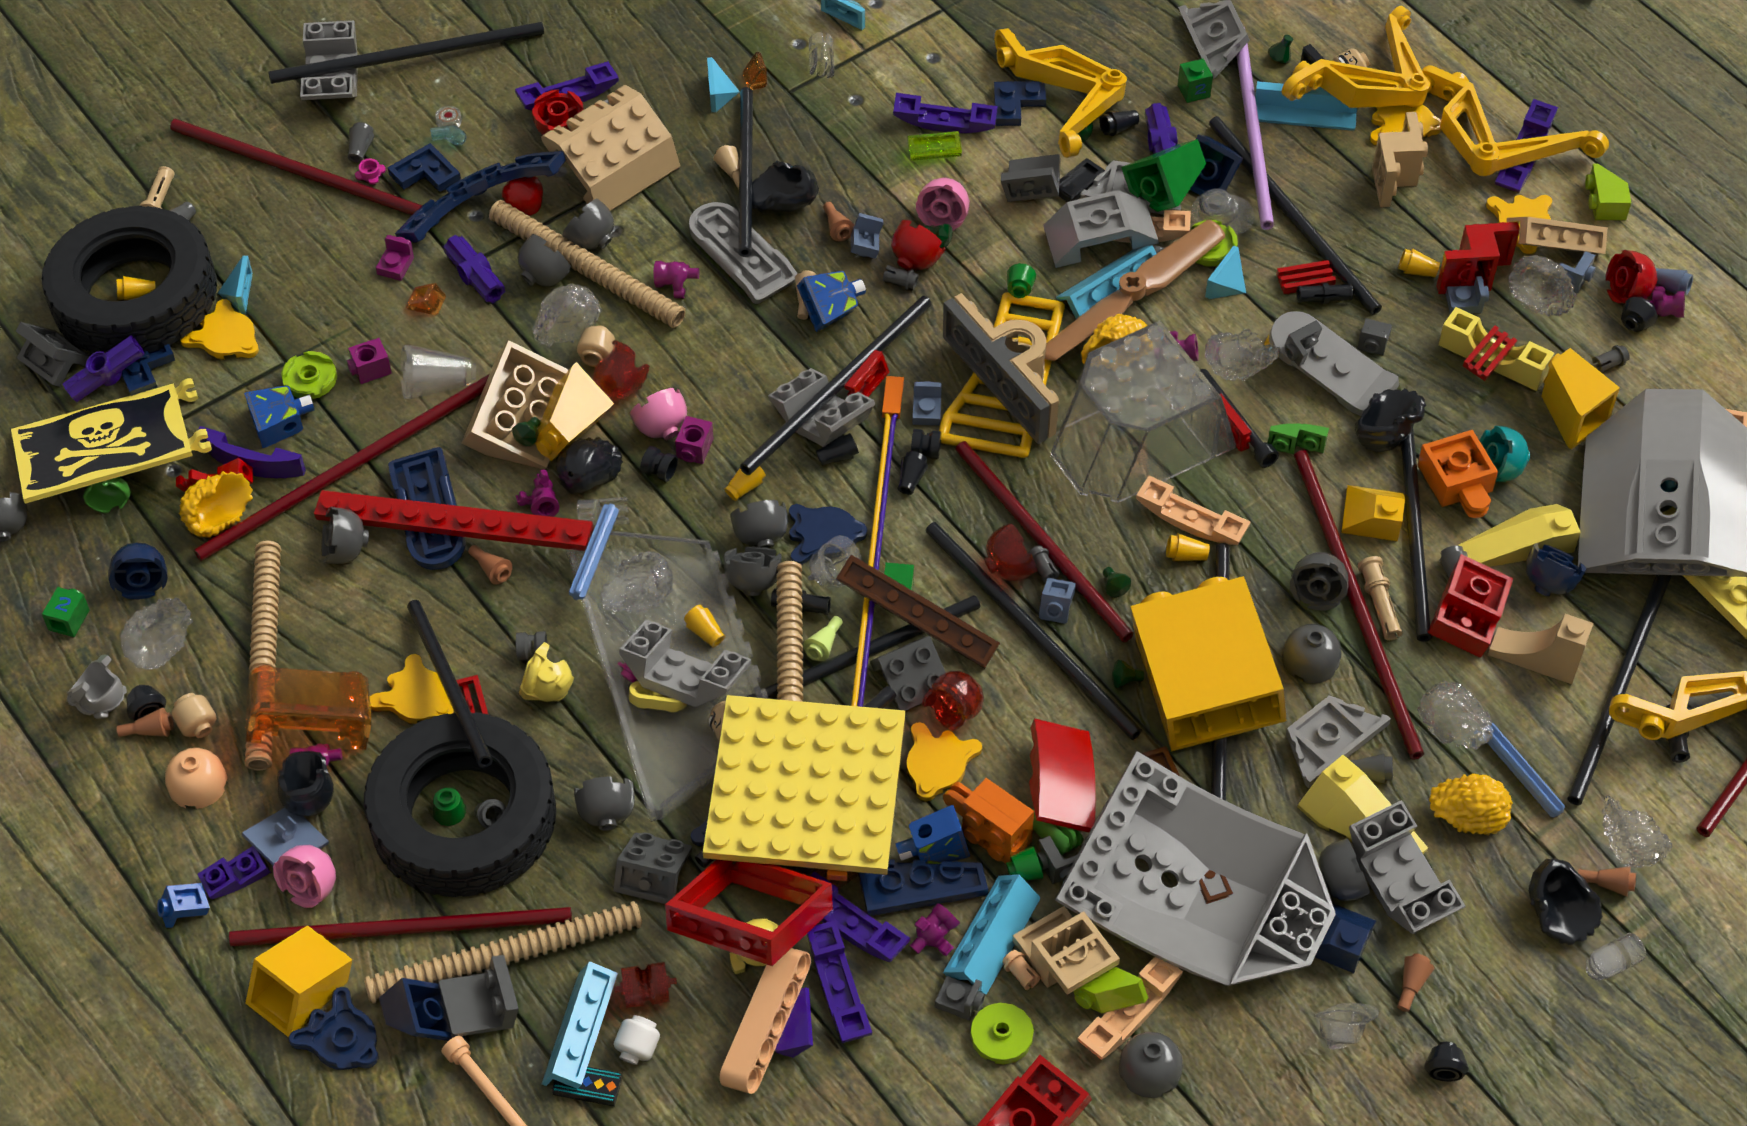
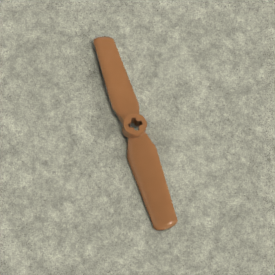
(1150, 277)

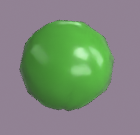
(107, 494)

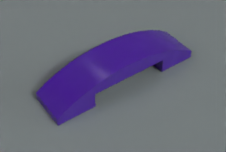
(596, 81)
(944, 118)
(1536, 124)
(278, 465)
(862, 930)
(837, 982)

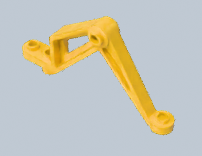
(1068, 70)
(1367, 86)
(1488, 155)
(1658, 721)

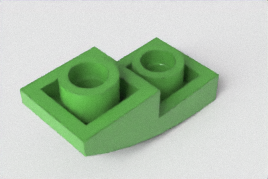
(1288, 436)

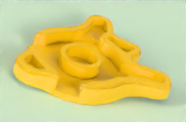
(1392, 120)
(1520, 208)
(224, 333)
(414, 693)
(938, 761)

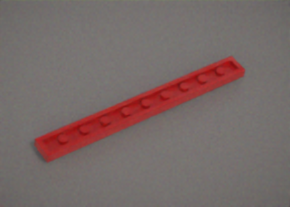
(460, 520)

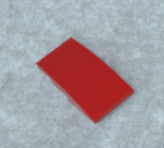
(1062, 776)

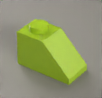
(1111, 991)

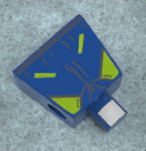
(829, 297)
(277, 413)
(935, 838)

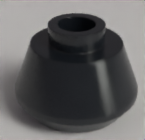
(1638, 314)
(143, 701)
(1446, 1062)

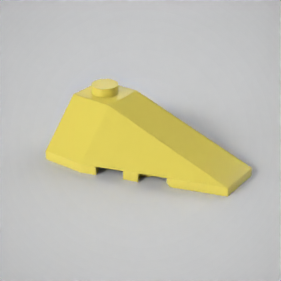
(1515, 537)
(1344, 797)

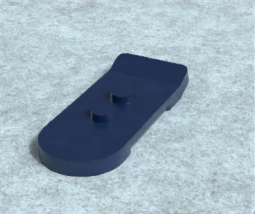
(427, 479)

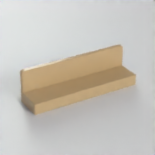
(1561, 235)

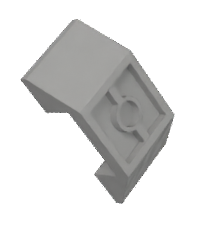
(327, 42)
(1098, 221)
(832, 419)
(676, 673)
(1400, 870)

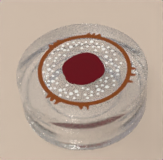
(448, 116)

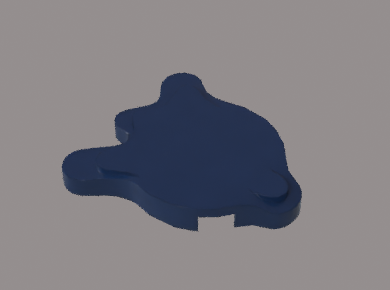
(820, 525)
(340, 1037)

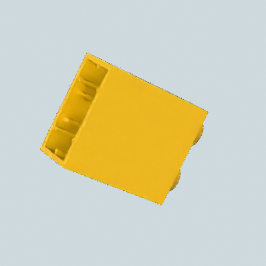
(1208, 662)

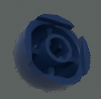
(1552, 570)
(137, 571)

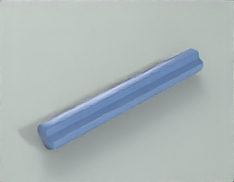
(593, 552)
(1525, 773)

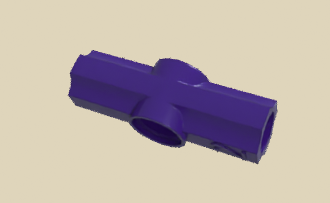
(1160, 132)
(474, 269)
(103, 368)

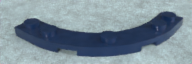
(476, 184)

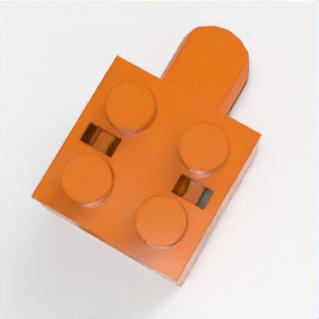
(1459, 472)
(992, 818)

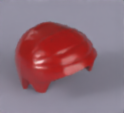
(524, 194)

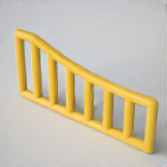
(966, 395)

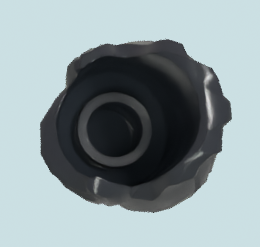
(305, 783)

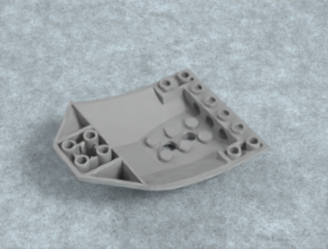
(1626, 460)
(1178, 828)

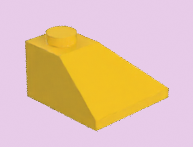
(1373, 513)

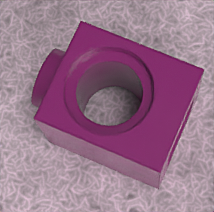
(369, 361)
(694, 440)

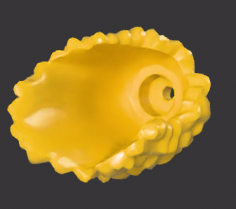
(1111, 330)
(215, 503)
(1472, 804)

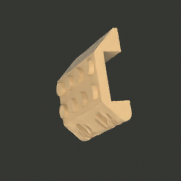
(616, 147)

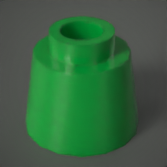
(1020, 280)
(448, 807)
(1026, 865)

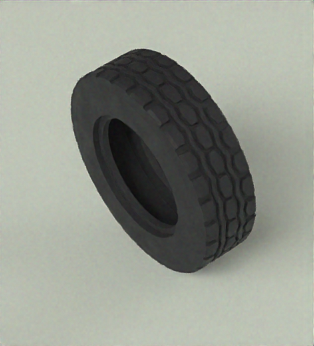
(121, 238)
(466, 863)

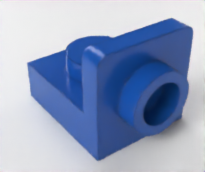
(182, 901)

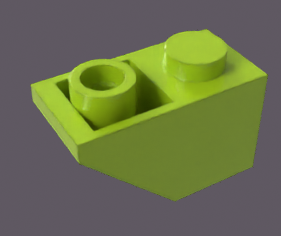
(1608, 194)

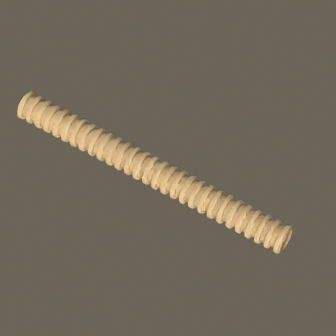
(590, 265)
(789, 631)
(264, 634)
(512, 949)

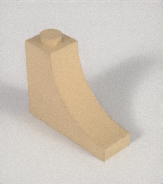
(1548, 652)

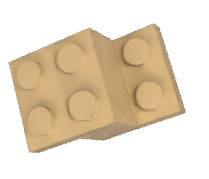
(1399, 159)
(1066, 949)

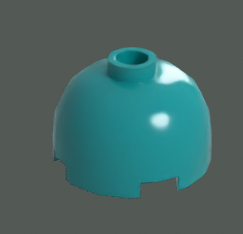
(1507, 451)

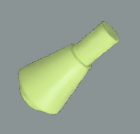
(820, 644)

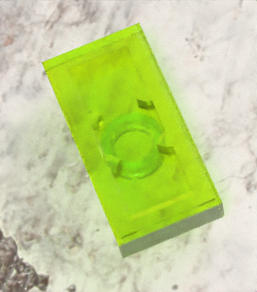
(934, 145)

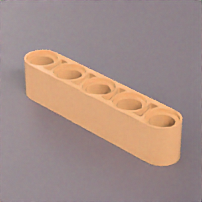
(764, 1022)

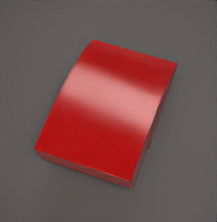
(1471, 606)
(1039, 1099)

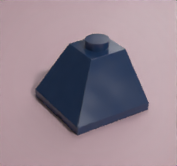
(1219, 167)
(1345, 939)
(416, 1009)

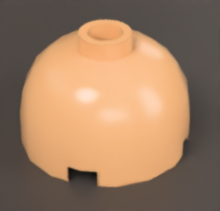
(195, 778)

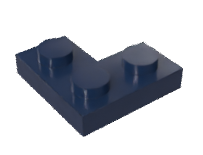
(1012, 96)
(424, 163)
(138, 374)

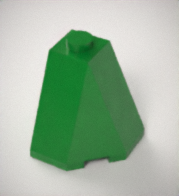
(1166, 175)

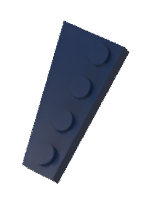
(921, 885)

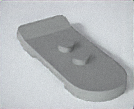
(760, 274)
(1334, 364)

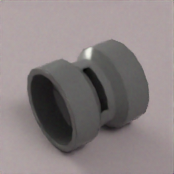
(524, 644)

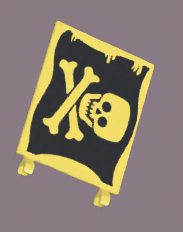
(105, 441)

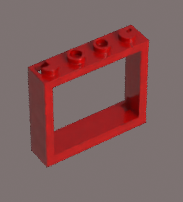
(689, 919)

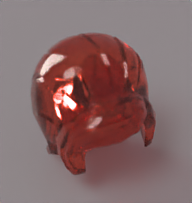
(618, 374)
(955, 699)

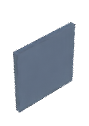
(282, 832)

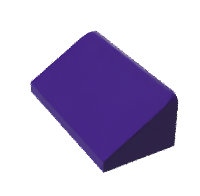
(798, 1029)

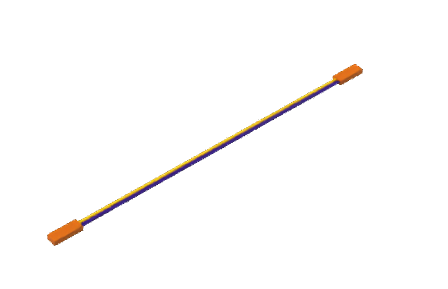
(891, 412)

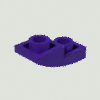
(229, 876)

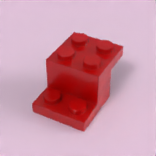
(1479, 254)

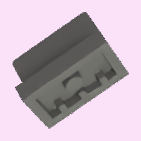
(1032, 178)
(910, 671)
(650, 867)
(480, 1001)

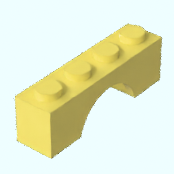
(1522, 364)

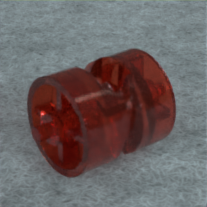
(645, 985)

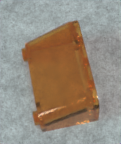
(308, 702)

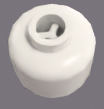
(636, 1039)

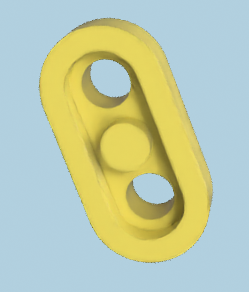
(646, 698)

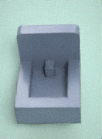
(866, 235)
(1582, 272)

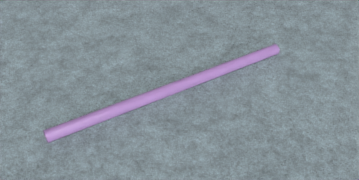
(1255, 140)

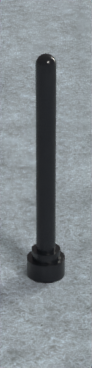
(1264, 453)

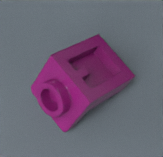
(396, 258)

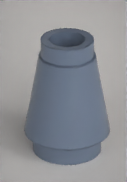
(1674, 280)

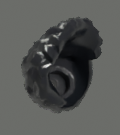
(784, 188)
(1389, 419)
(590, 461)
(1564, 902)

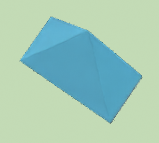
(845, 10)
(720, 86)
(1227, 277)
(238, 285)

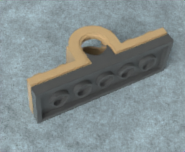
(1004, 365)

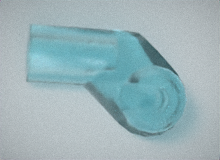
(450, 133)

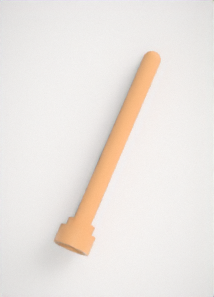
(457, 1051)

